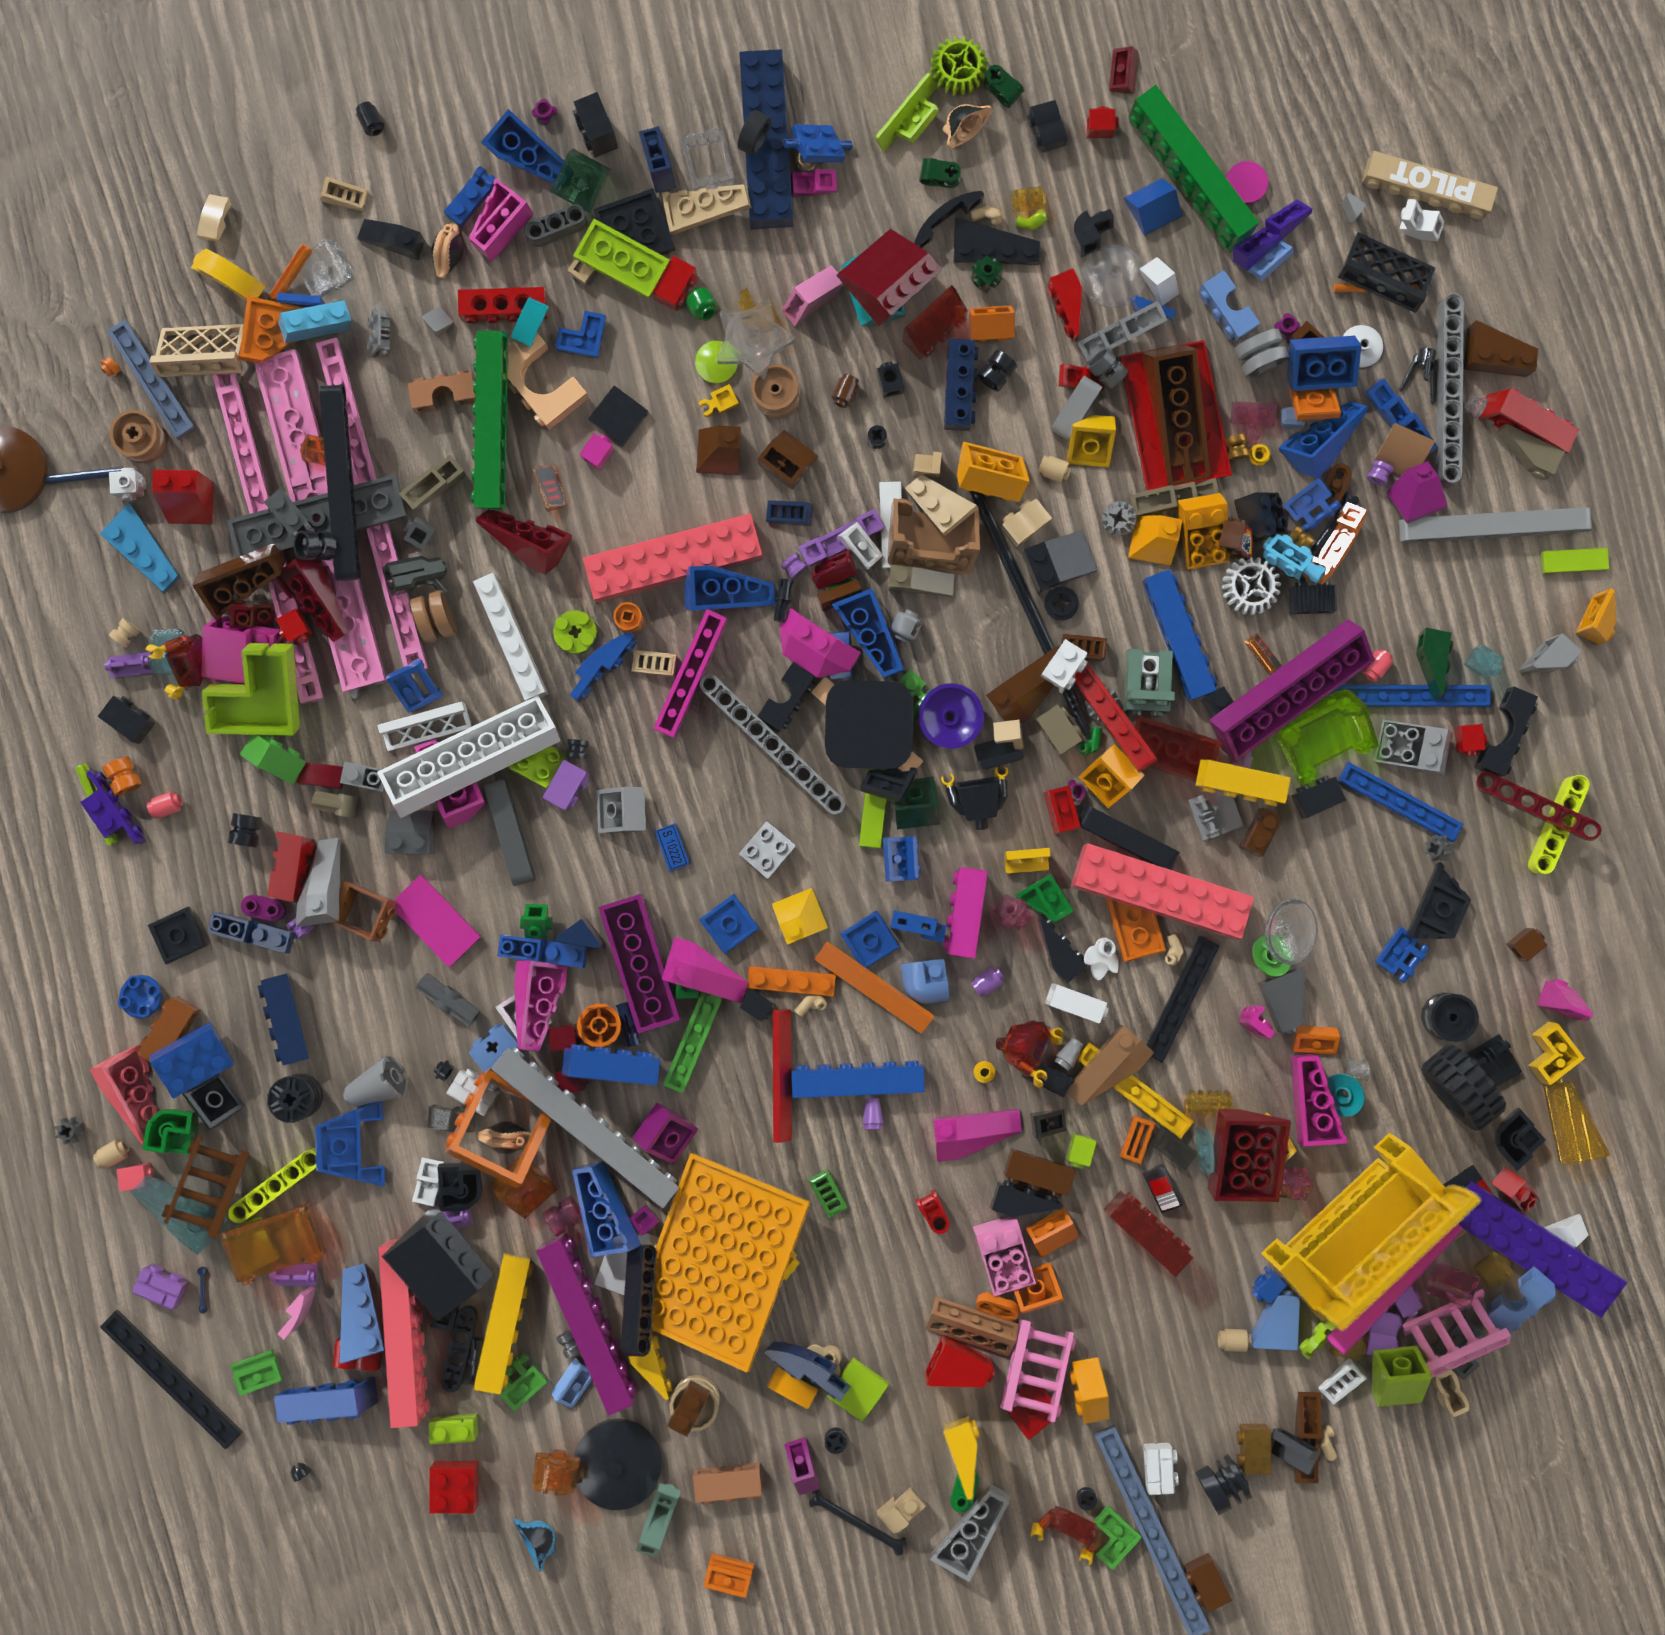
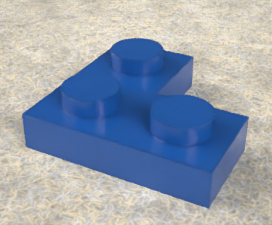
(583, 342)

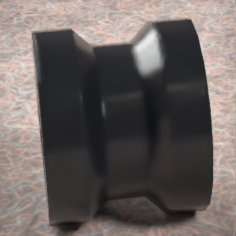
(577, 749)
(835, 1445)

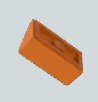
(1316, 1040)

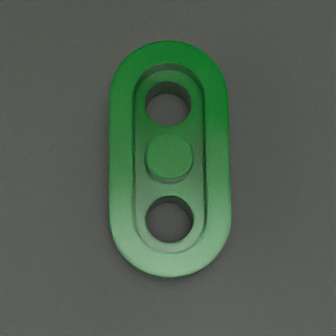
(959, 1493)

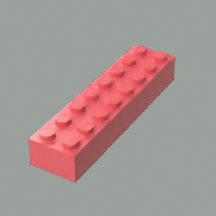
(668, 557)
(1162, 891)
(403, 1348)

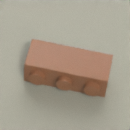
(727, 1483)

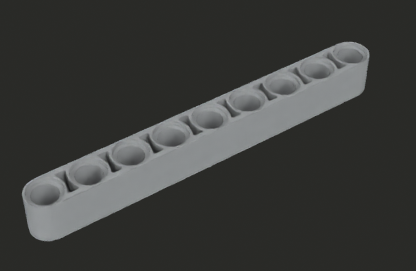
(1454, 381)
(1496, 525)
(762, 739)

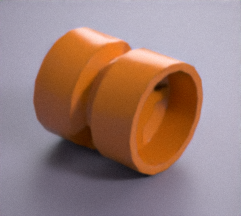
(628, 617)
(122, 777)

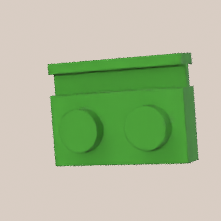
(256, 1372)

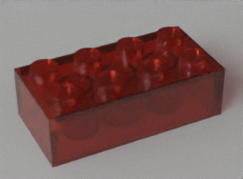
(1176, 749)
(1151, 1236)

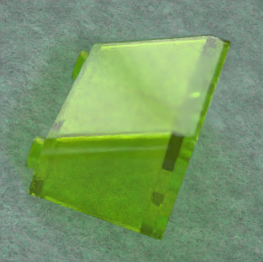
(1325, 732)

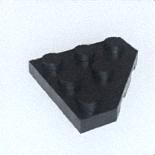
(639, 219)

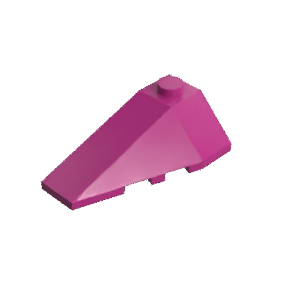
(460, 805)
(699, 970)
(1564, 1000)

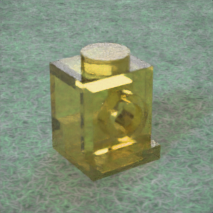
(1019, 200)

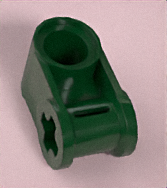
(1004, 88)
(937, 173)

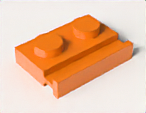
(728, 1575)

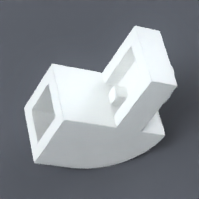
(1421, 223)

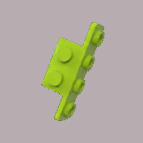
(912, 115)

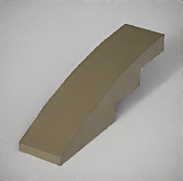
(1167, 497)

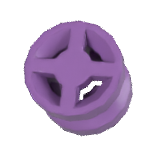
(1380, 473)
(794, 565)
(300, 932)

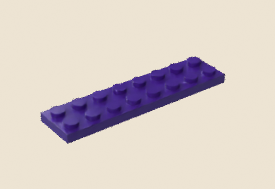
(1537, 1247)

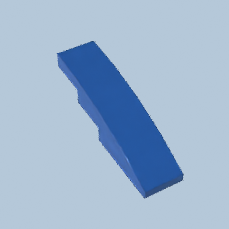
(1394, 409)

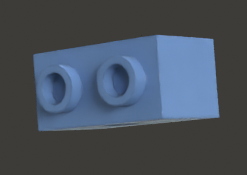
(481, 1048)

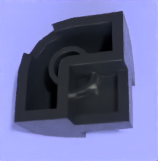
(1517, 1138)
(458, 1186)

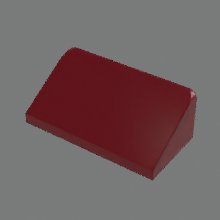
(1124, 70)
(833, 570)

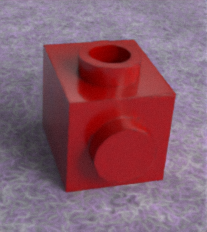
(1101, 122)
(294, 627)
(1470, 739)

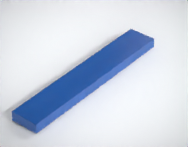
(1399, 802)

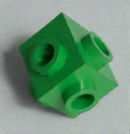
(536, 921)

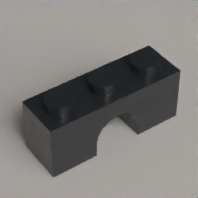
(778, 714)

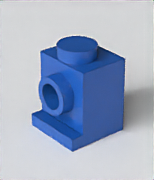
(1268, 1286)

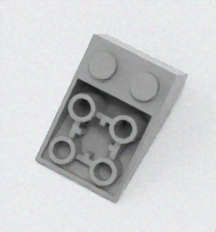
(1413, 747)

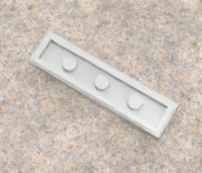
(888, 492)

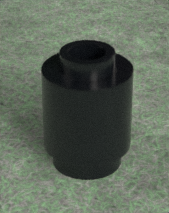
(369, 119)

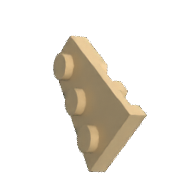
(940, 504)

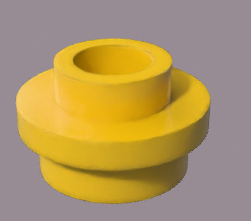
(1261, 449)
(977, 1069)

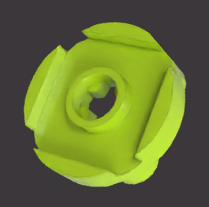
(581, 621)
(1317, 1341)

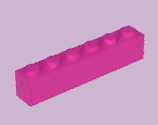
(690, 674)

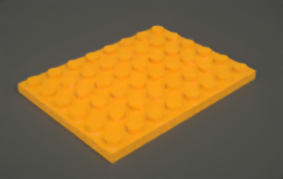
(723, 1260)

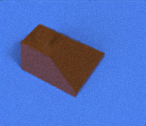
(719, 450)

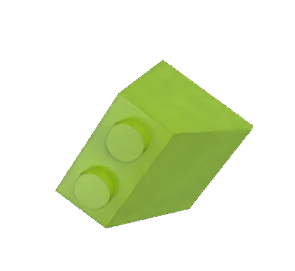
(1399, 1376)

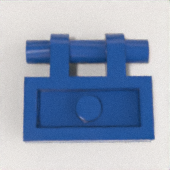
(1307, 500)
(1397, 950)

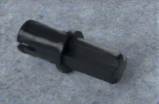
(783, 600)

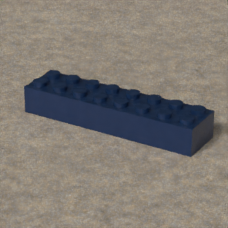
(768, 170)

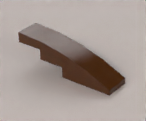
(1309, 1429)

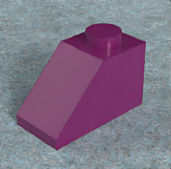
(802, 1466)

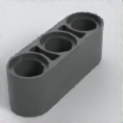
(561, 216)

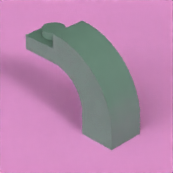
(658, 1519)

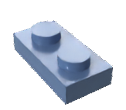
(1271, 260)

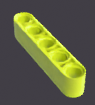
(1550, 832)
(267, 1190)

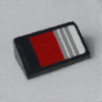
(1162, 1188)

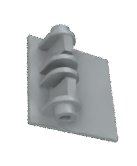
(379, 323)
(1215, 814)
(767, 850)

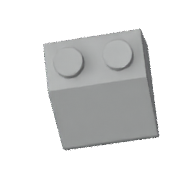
(1552, 655)
(621, 810)

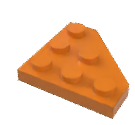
(261, 330)

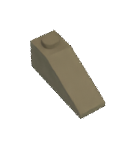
(1533, 453)
(920, 581)

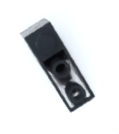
(1061, 957)
(1018, 1202)

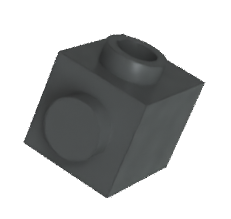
(418, 532)

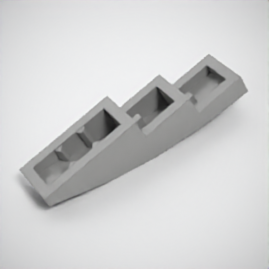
(1123, 330)

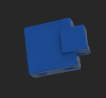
(914, 923)

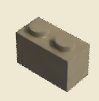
(1058, 729)

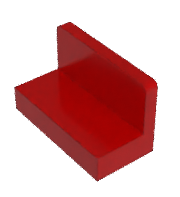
(1061, 809)

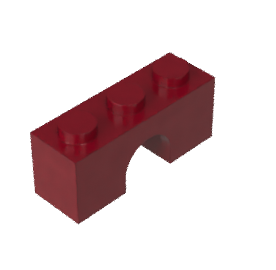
(559, 1039)

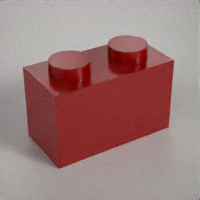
(675, 283)

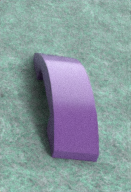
(830, 545)

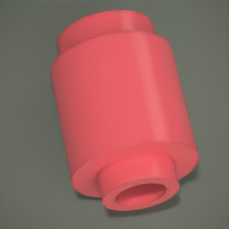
(1379, 667)
(165, 805)

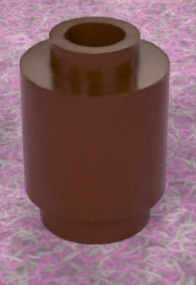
(845, 391)

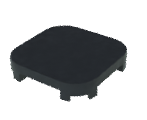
(869, 724)

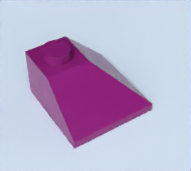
(1418, 493)

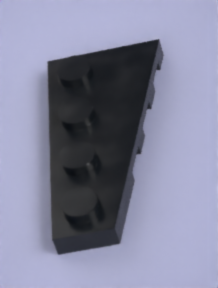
(977, 241)

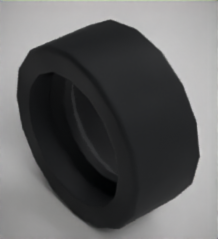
(754, 133)

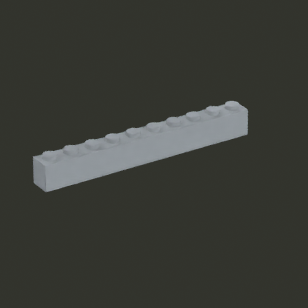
(584, 1127)

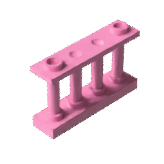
(1456, 1356)
(1016, 1376)

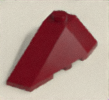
(533, 545)
(312, 588)

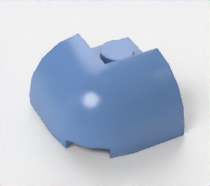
(925, 981)

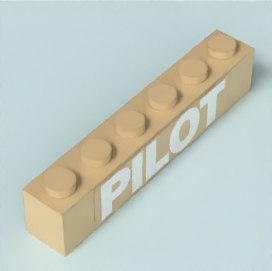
(1429, 185)

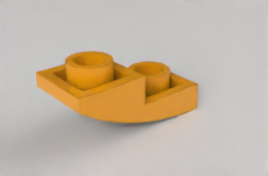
(792, 1388)

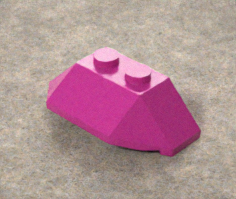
(815, 647)

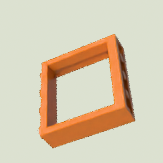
(462, 1121)

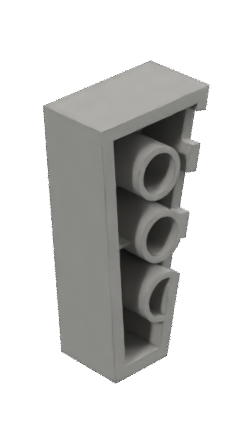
(968, 1539)

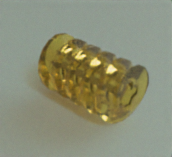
(1206, 1102)

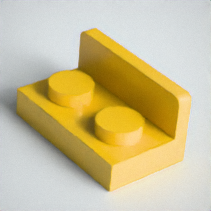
(1026, 860)

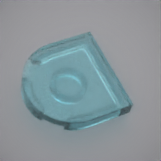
(1205, 1150)

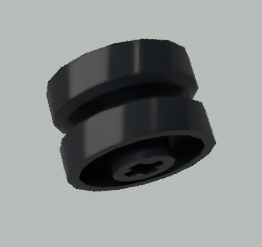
(1463, 1017)

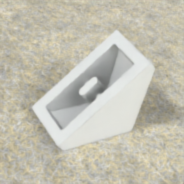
(1160, 280)
(1570, 1230)

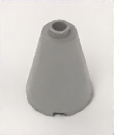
(377, 1084)

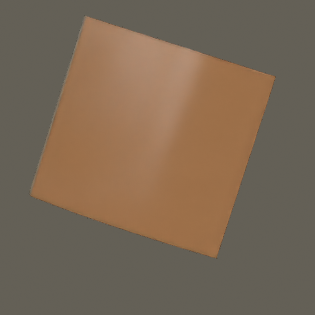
(1404, 449)

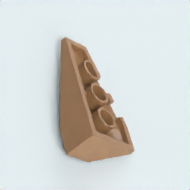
(1113, 1062)

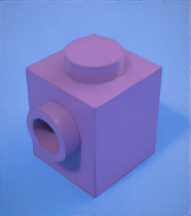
(1408, 1303)

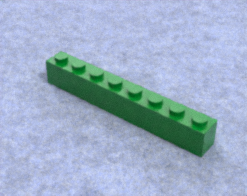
(490, 420)

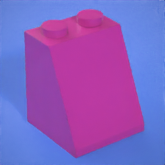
(223, 650)

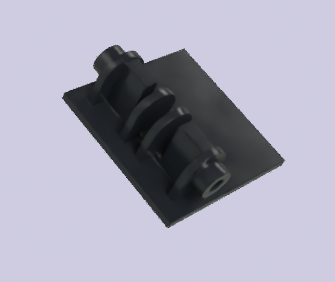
(1496, 1060)

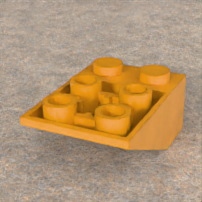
(1202, 528)

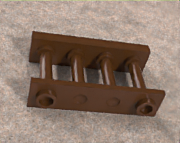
(220, 1204)

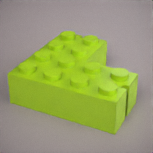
(264, 703)

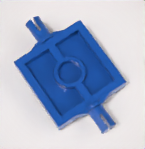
(817, 143)

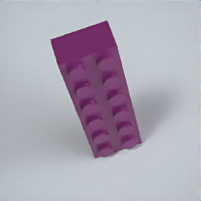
(639, 963)

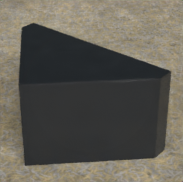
(1048, 1123)

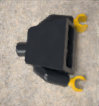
(978, 798)

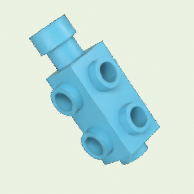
(1291, 558)

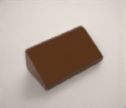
(838, 593)

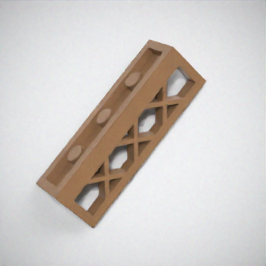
(974, 1324)

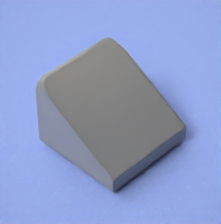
(1352, 207)
(438, 321)

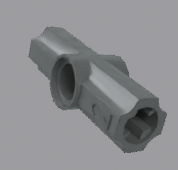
(448, 999)

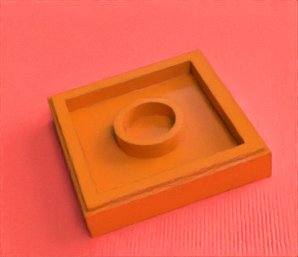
(1315, 404)

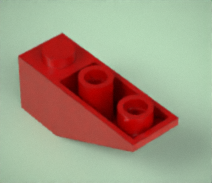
(1067, 294)

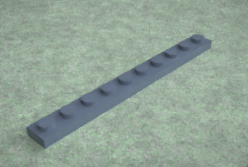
(1152, 1531)

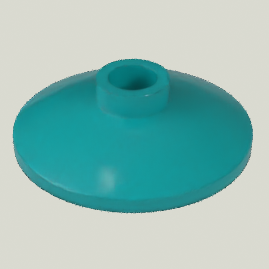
(1346, 1105)

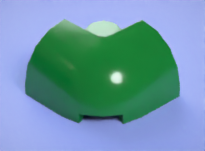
(170, 1131)

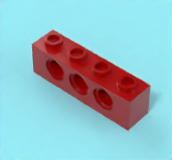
(470, 299)

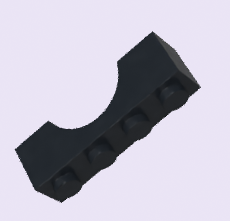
(1517, 707)

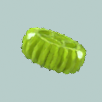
(945, 56)

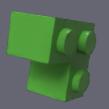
(271, 757)

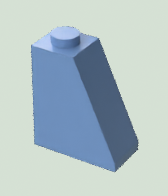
(1278, 1323)

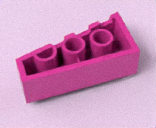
(1313, 1104)

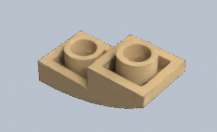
(211, 220)

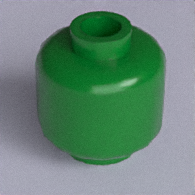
(701, 304)

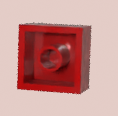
(453, 1487)

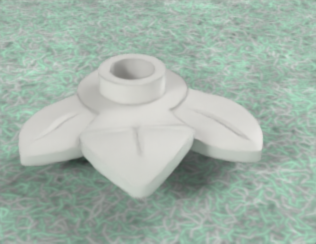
(1102, 958)

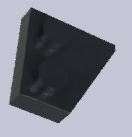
(888, 783)

